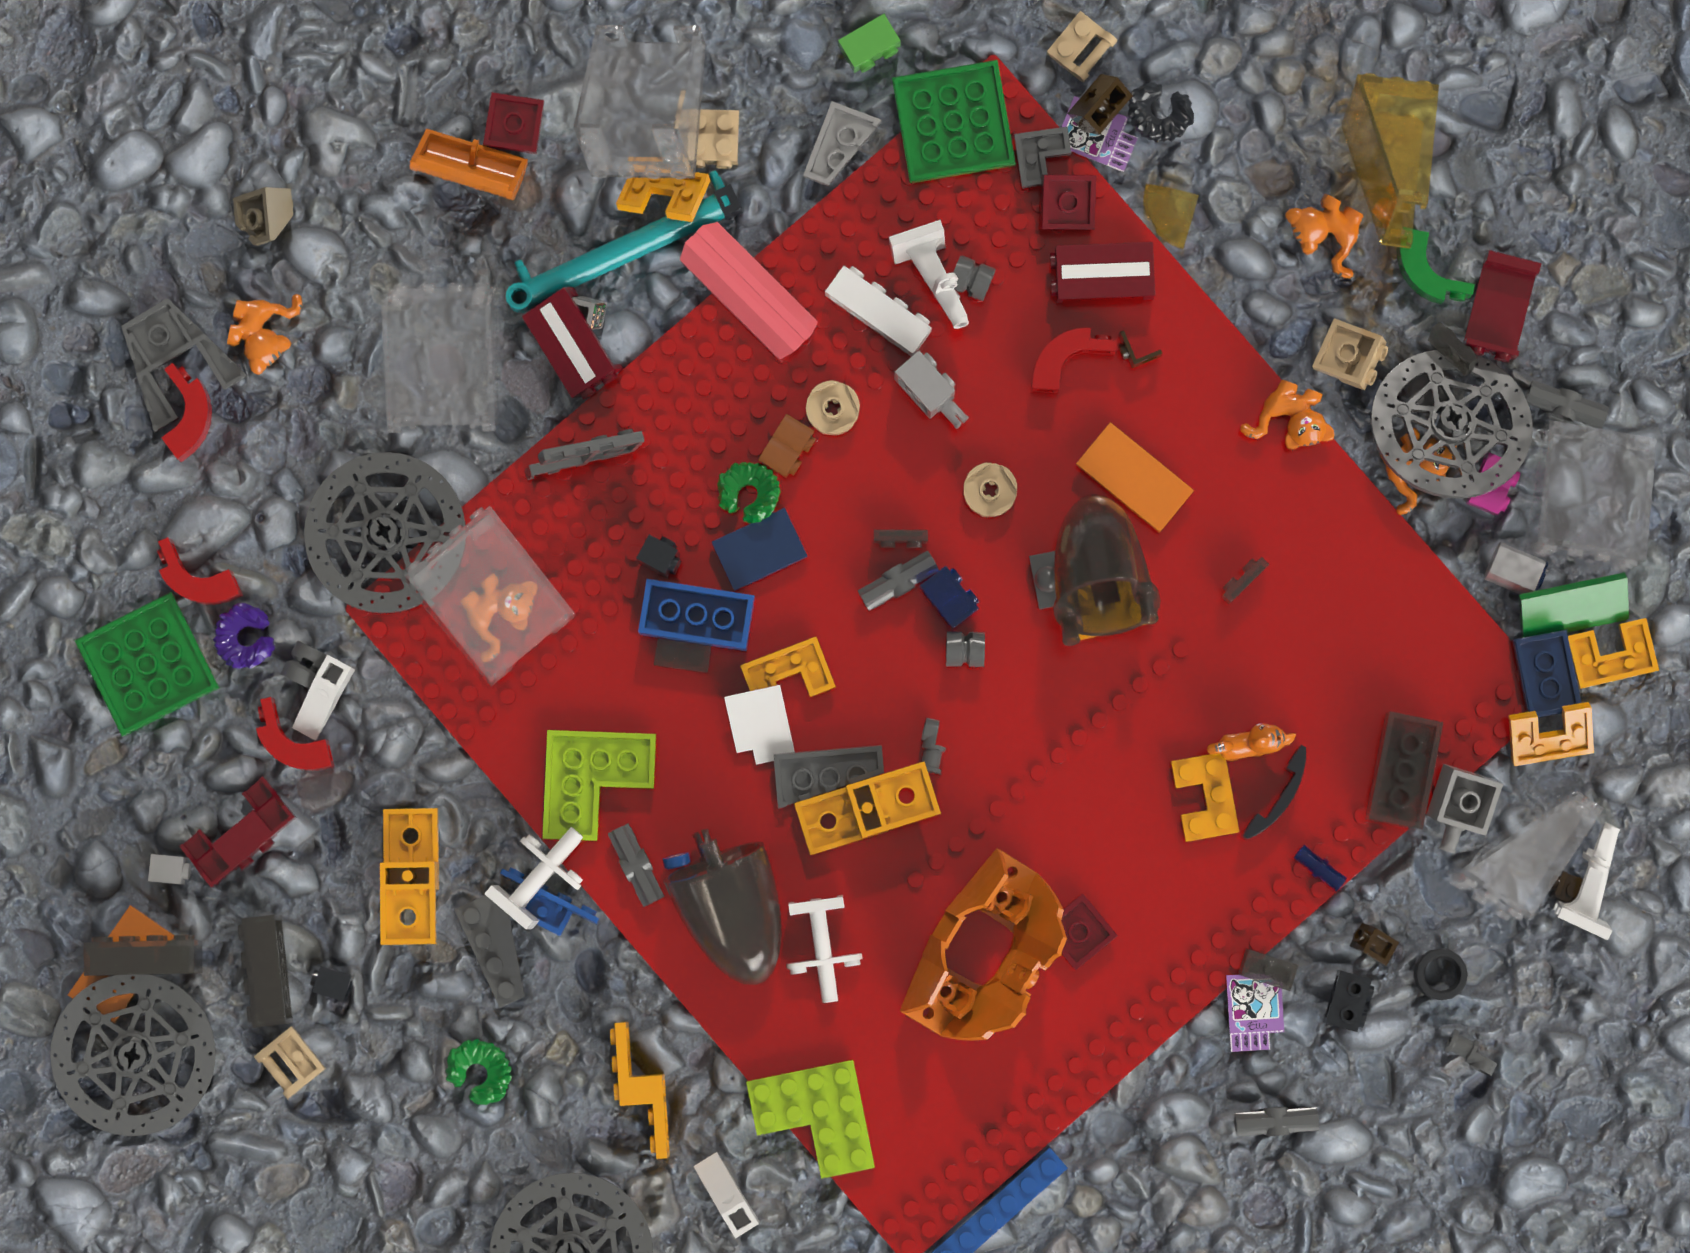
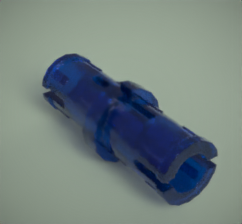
(1320, 868)

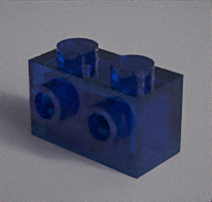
(949, 597)

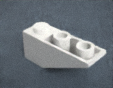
(322, 697)
(726, 1195)

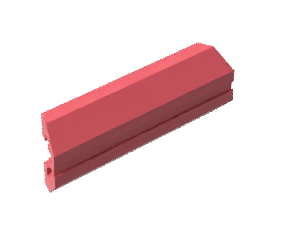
(747, 290)

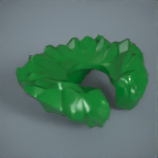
(754, 475)
(488, 1056)

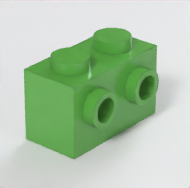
(869, 44)

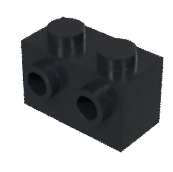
(660, 556)
(1348, 1001)

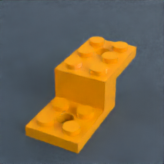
(867, 808)
(409, 876)
(640, 1090)

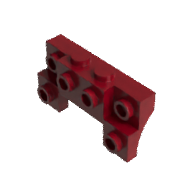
(244, 839)

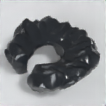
(1153, 127)

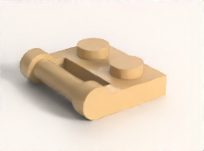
(1075, 40)
(296, 1056)

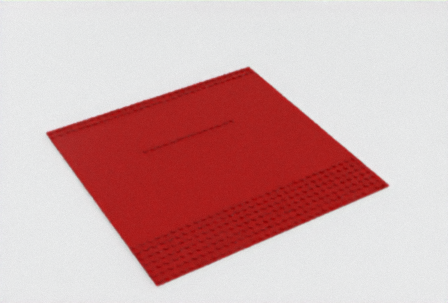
(1046, 744)

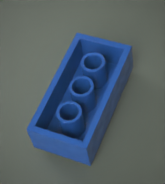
(696, 615)

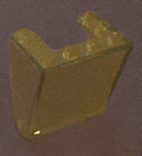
(1391, 146)

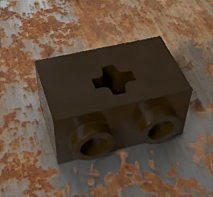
(1100, 104)

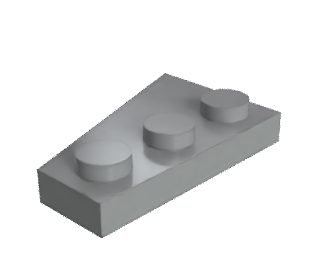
(838, 142)

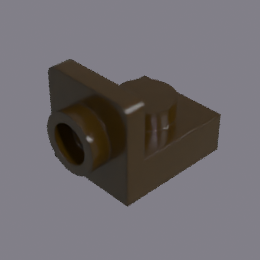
(1566, 887)
(1374, 943)

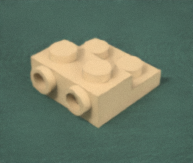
(718, 138)
(1351, 354)

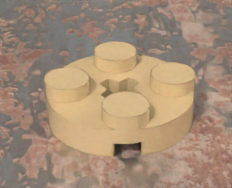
(827, 422)
(994, 475)

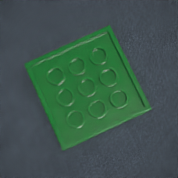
(953, 121)
(147, 664)

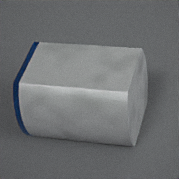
(1515, 569)

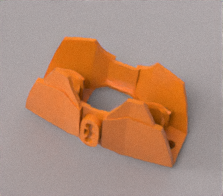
(1032, 915)

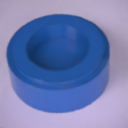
(676, 860)

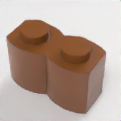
(786, 446)

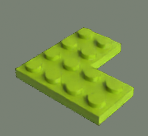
(582, 764)
(827, 1101)

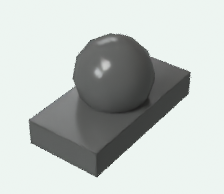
(1044, 580)

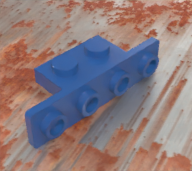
(551, 910)

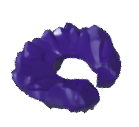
(227, 630)

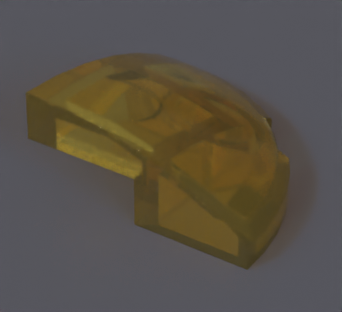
(1170, 212)

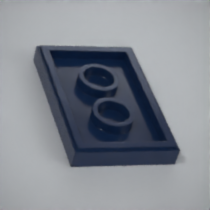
(759, 549)
(1546, 673)

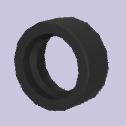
(1455, 959)

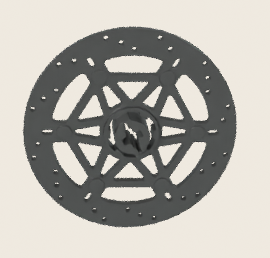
(1446, 433)
(345, 478)
(69, 1082)
(572, 1185)

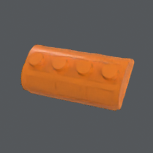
(469, 164)

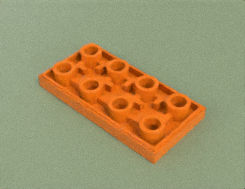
(1134, 477)
(131, 924)

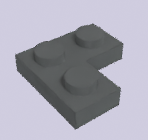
(1034, 148)

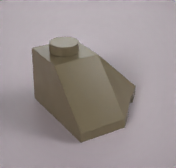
(263, 213)

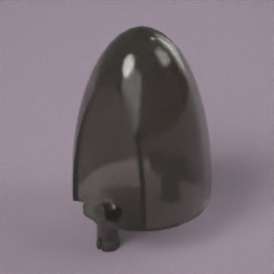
(1101, 573)
(731, 907)

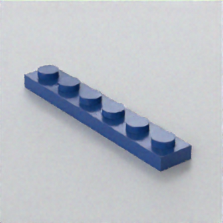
(1004, 1205)

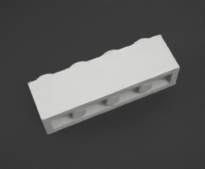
(879, 311)

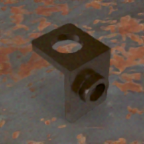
(1127, 353)

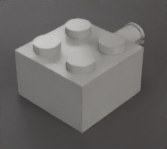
(929, 388)
(1463, 803)

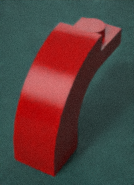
(1070, 343)
(196, 421)
(208, 591)
(306, 756)

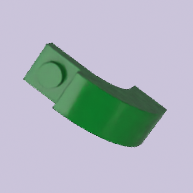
(1423, 279)

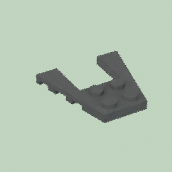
(159, 338)
(579, 454)

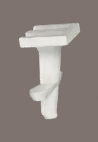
(921, 247)
(516, 903)
(1586, 906)
(820, 933)

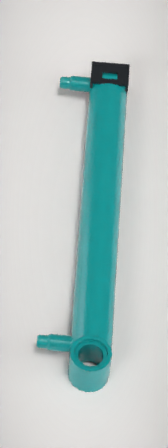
(719, 206)

